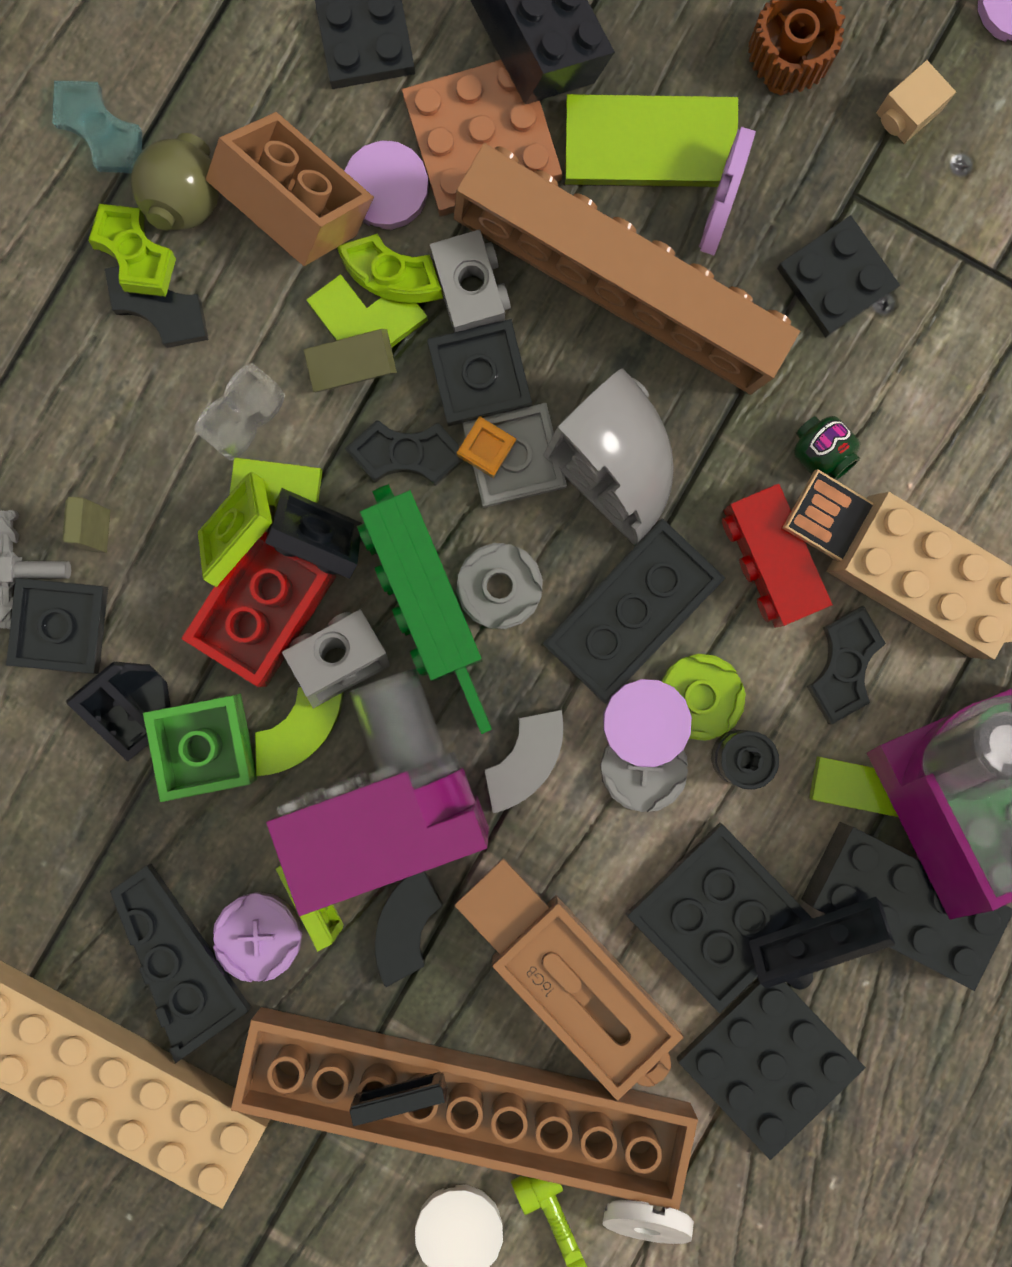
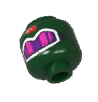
(827, 446)

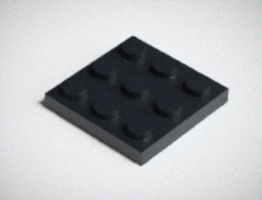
(710, 912)
(770, 1064)

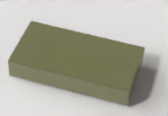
(350, 360)
(86, 524)

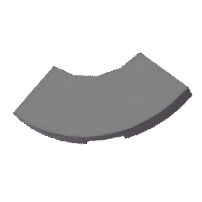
(528, 762)

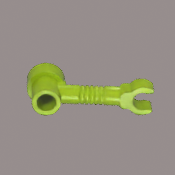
(542, 1194)

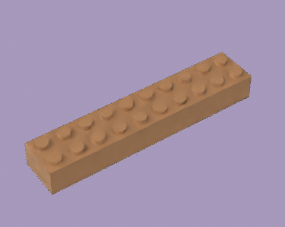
(492, 1113)

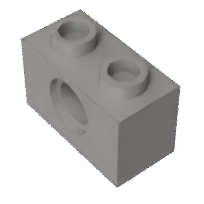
(466, 257)
(326, 680)

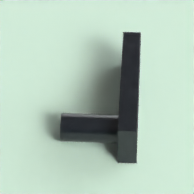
(820, 943)

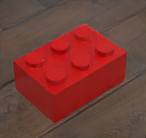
(258, 612)

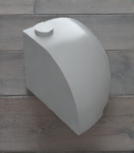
(618, 455)

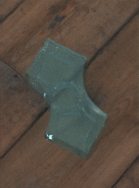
(81, 110)

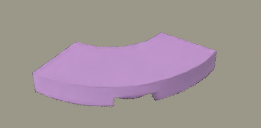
(727, 190)

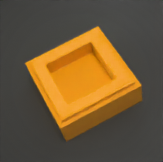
(486, 447)

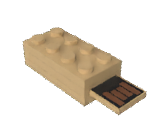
(909, 564)

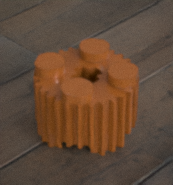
(795, 43)

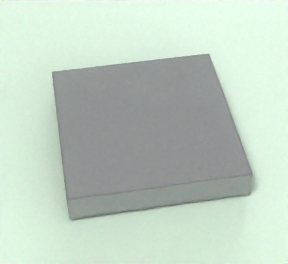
(525, 468)

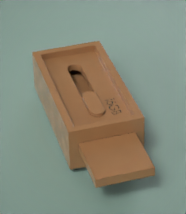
(572, 982)

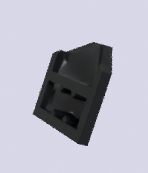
(116, 704)

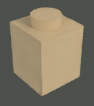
(915, 102)

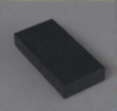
(398, 1098)

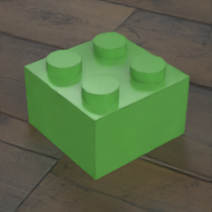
(200, 747)

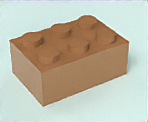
(288, 187)

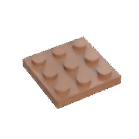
(473, 108)

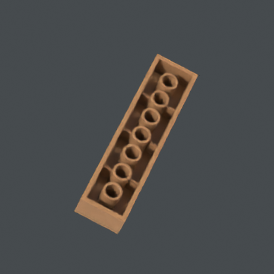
(622, 270)

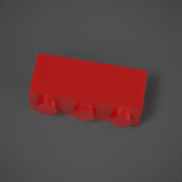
(775, 558)

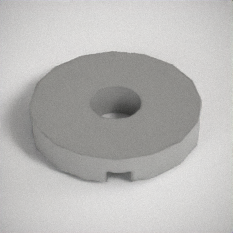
(494, 560)

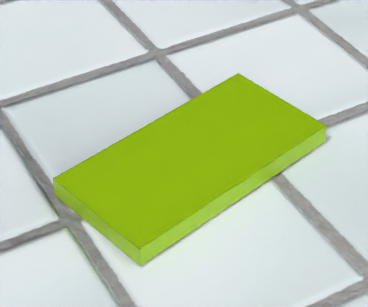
(648, 139)

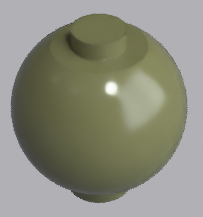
(172, 184)

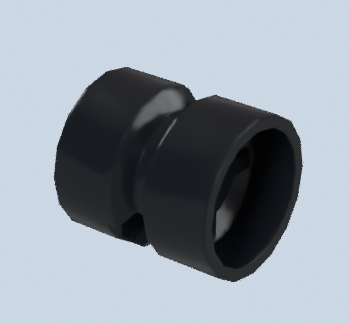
(745, 759)

